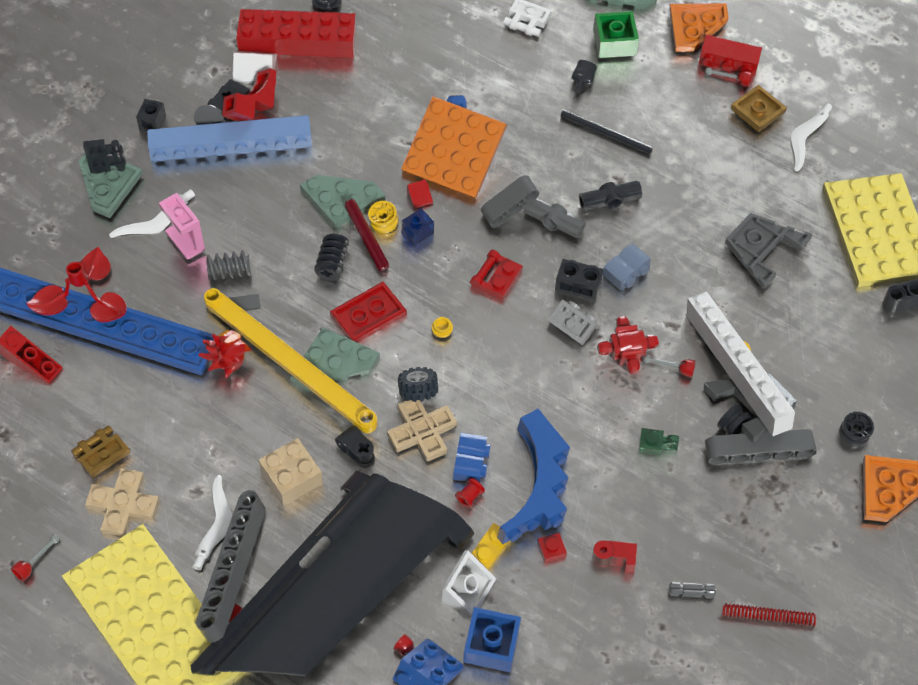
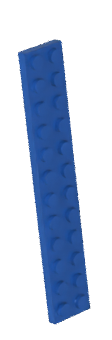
(133, 333)

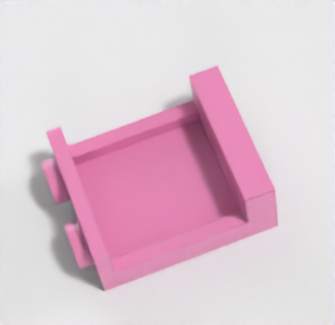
(186, 227)

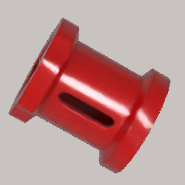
(469, 493)

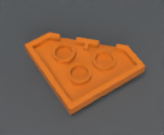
(695, 21)
(888, 486)

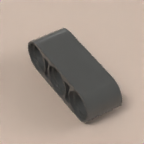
(509, 201)

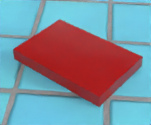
(368, 312)

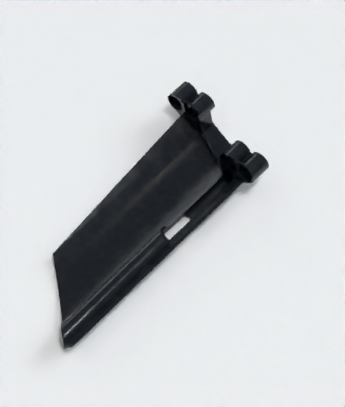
(303, 613)

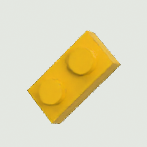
(489, 547)

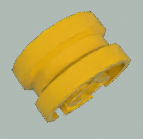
(378, 212)

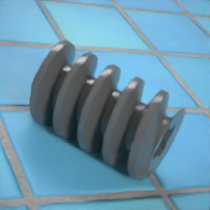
(228, 265)

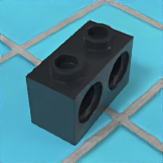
(578, 282)

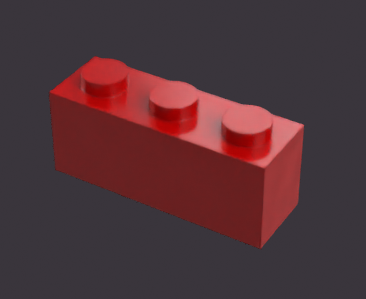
(729, 55)

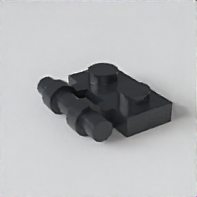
(97, 155)

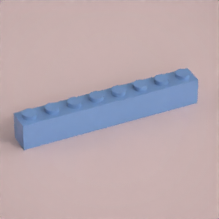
(229, 138)

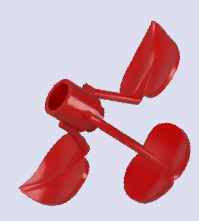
(93, 266)

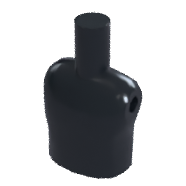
(583, 74)

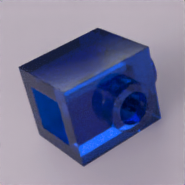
(417, 227)

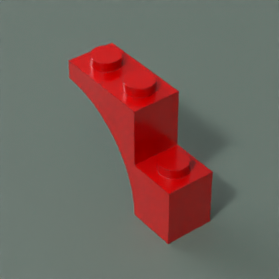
(260, 98)

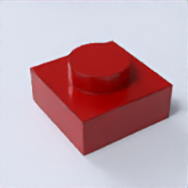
(551, 547)

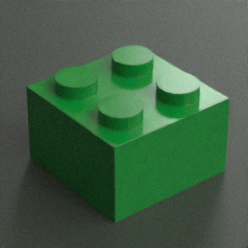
(615, 34)

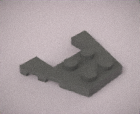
(756, 238)
(724, 388)

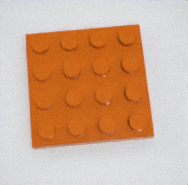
(454, 147)

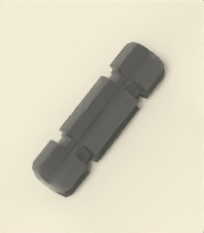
(692, 590)

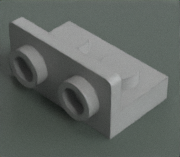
(573, 322)

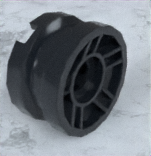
(733, 420)
(860, 422)

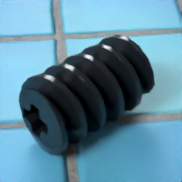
(331, 256)

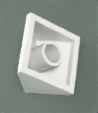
(249, 63)
(467, 585)

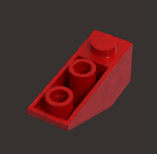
(27, 355)

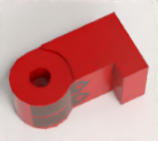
(615, 553)

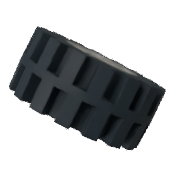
(418, 384)

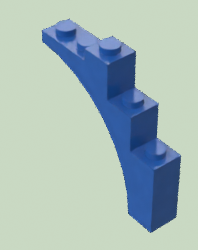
(547, 454)

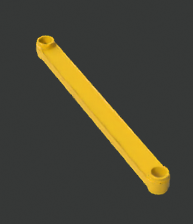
(291, 361)

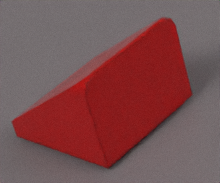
(419, 194)

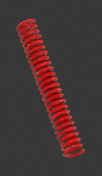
(726, 606)

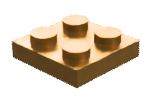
(758, 108)

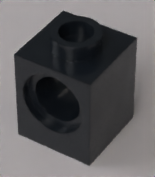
(151, 115)

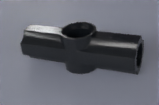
(610, 195)

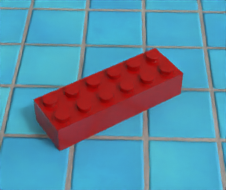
(297, 33)

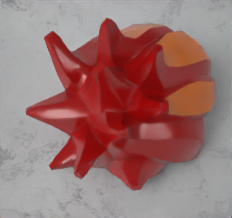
(225, 351)

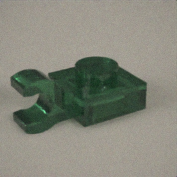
(653, 441)

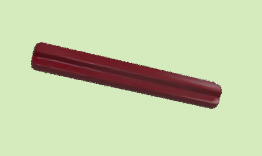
(366, 235)

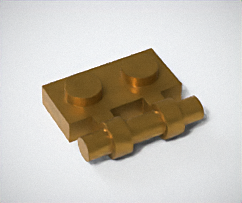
(103, 455)

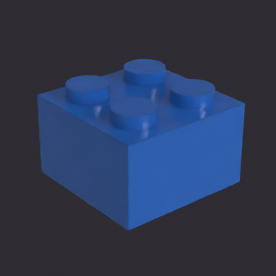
(492, 639)

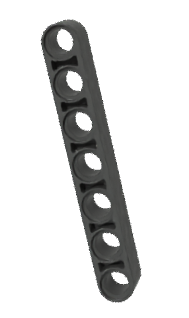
(230, 566)

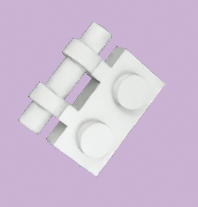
(530, 13)

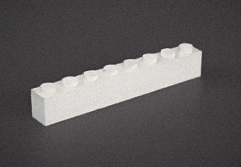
(740, 364)

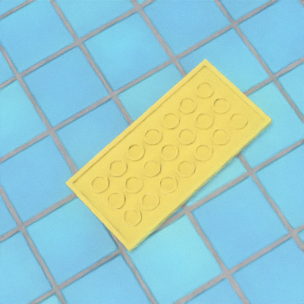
(143, 611)

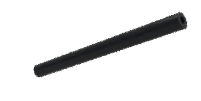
(606, 131)

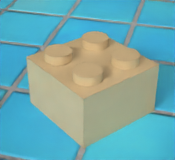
(290, 472)

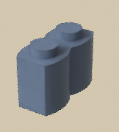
(626, 267)

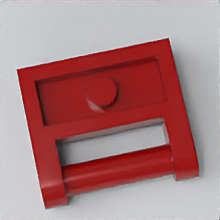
(501, 280)

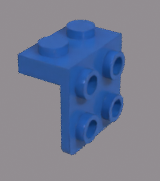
(427, 666)

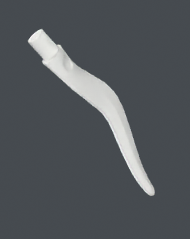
(801, 132)
(153, 226)
(218, 529)

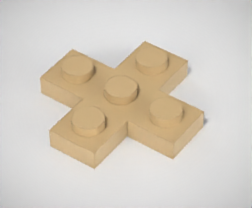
(422, 429)
(122, 502)

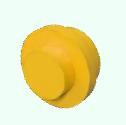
(442, 327)

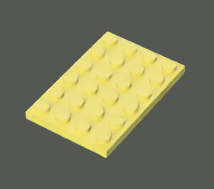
(876, 227)

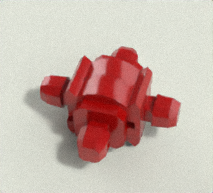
(628, 345)

